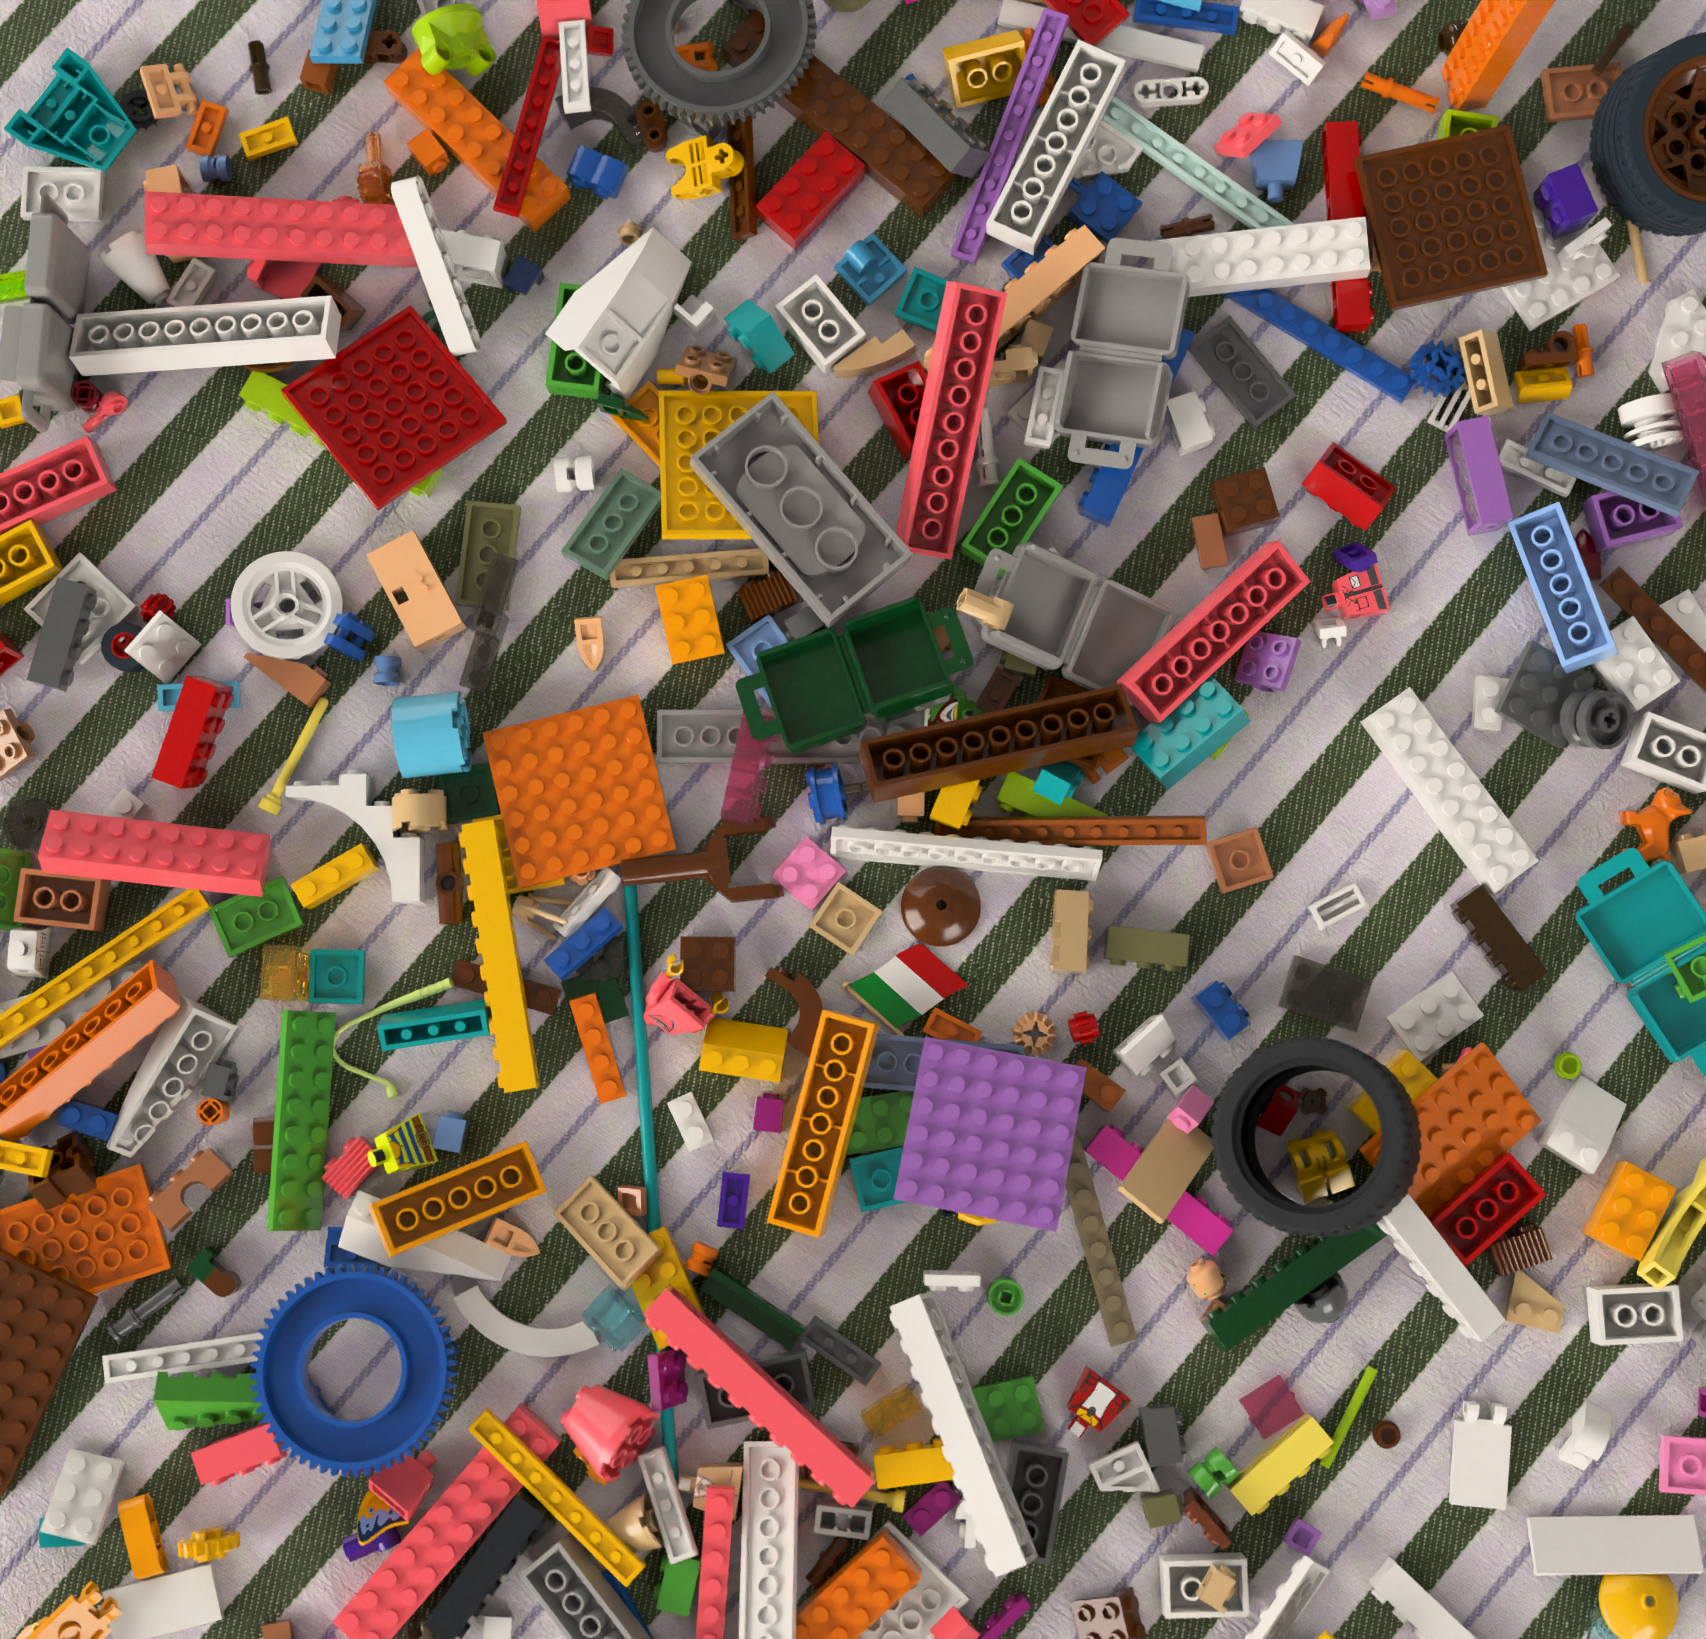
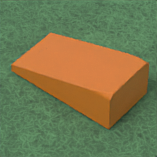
(1329, 35)

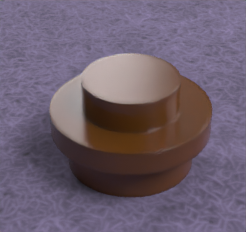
(1386, 1434)

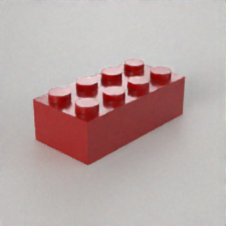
(810, 190)
(193, 732)
(1486, 1207)

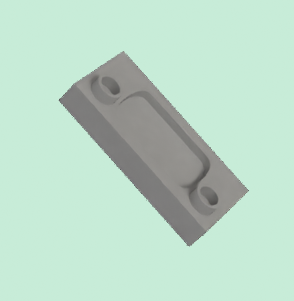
(800, 509)

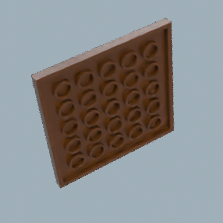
(1450, 217)

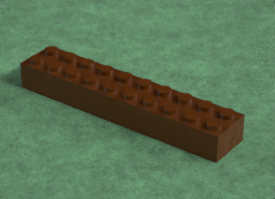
(833, 105)
(997, 743)

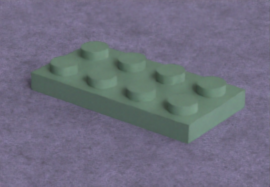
(613, 524)

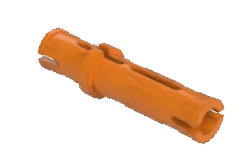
(1399, 92)

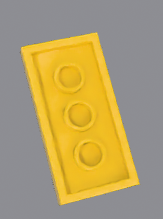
(664, 1270)

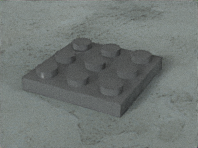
(1539, 691)

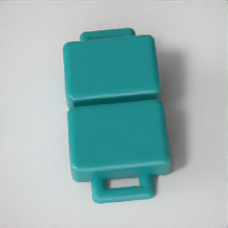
(1631, 932)

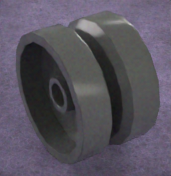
(1595, 718)

